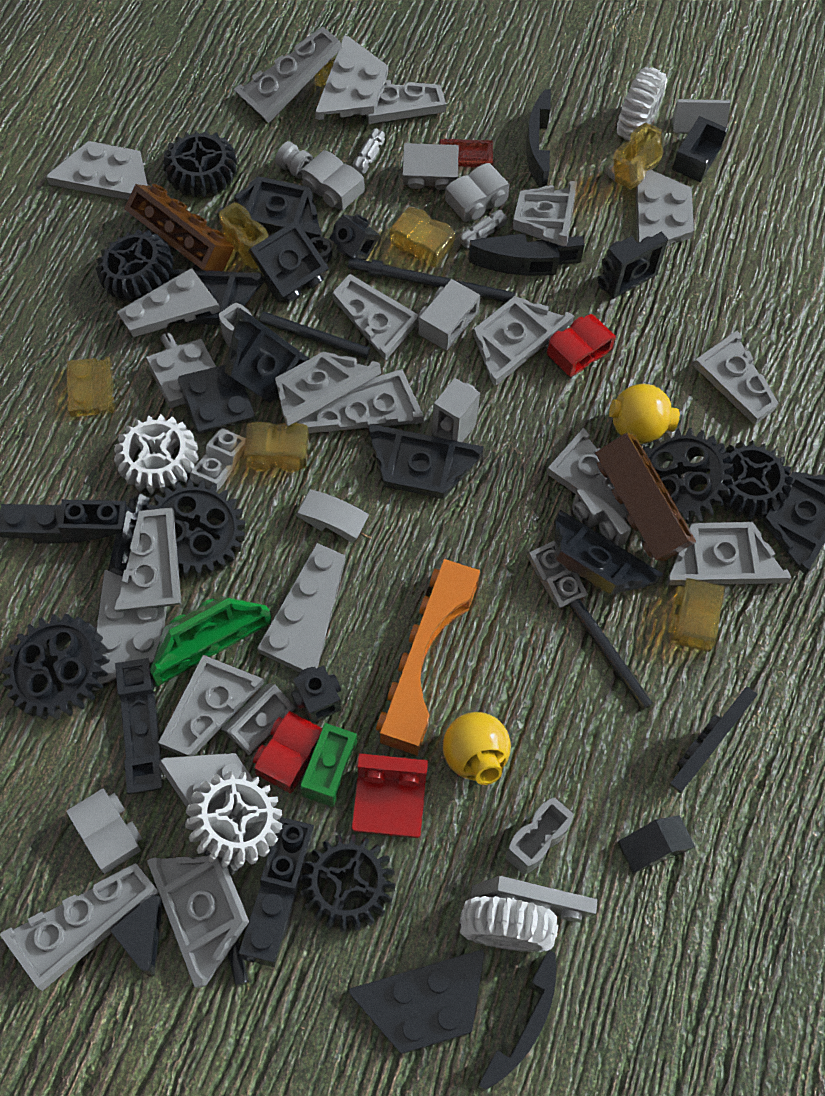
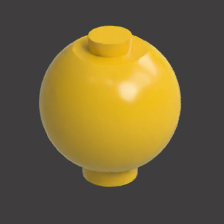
(644, 413)
(477, 747)

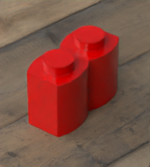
(580, 344)
(288, 751)

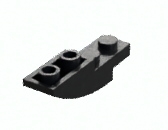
(518, 257)
(63, 523)
(277, 893)

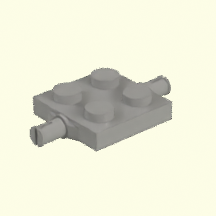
(177, 361)

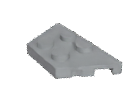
(353, 82)
(100, 170)
(664, 207)
(546, 212)
(516, 335)
(319, 383)
(727, 556)
(126, 633)
(190, 771)
(201, 910)

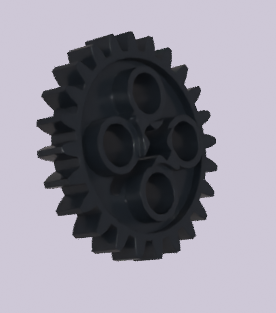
(681, 451)
(206, 505)
(28, 678)

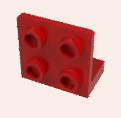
(389, 796)

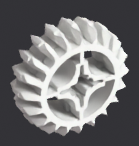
(641, 101)
(157, 442)
(259, 812)
(508, 924)

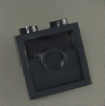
(289, 262)
(631, 263)

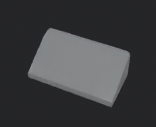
(689, 110)
(255, 720)

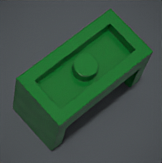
(328, 764)

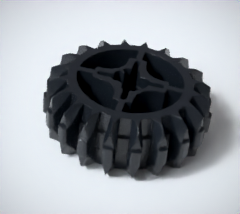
(216, 160)
(134, 265)
(751, 490)
(361, 890)

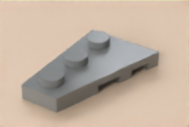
(174, 300)

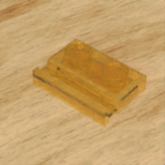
(90, 386)

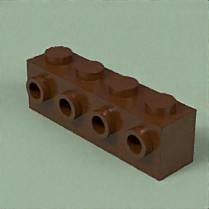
(179, 227)
(644, 497)

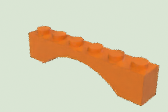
(408, 715)

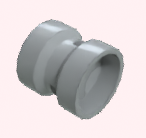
(293, 159)

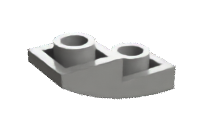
(220, 459)
(596, 511)
(330, 512)
(558, 581)

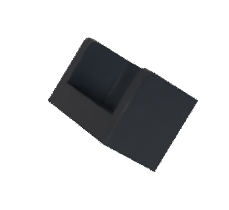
(700, 149)

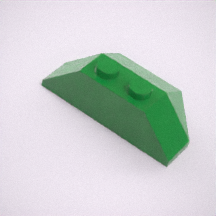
(205, 632)

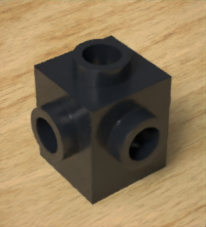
(354, 236)
(316, 693)

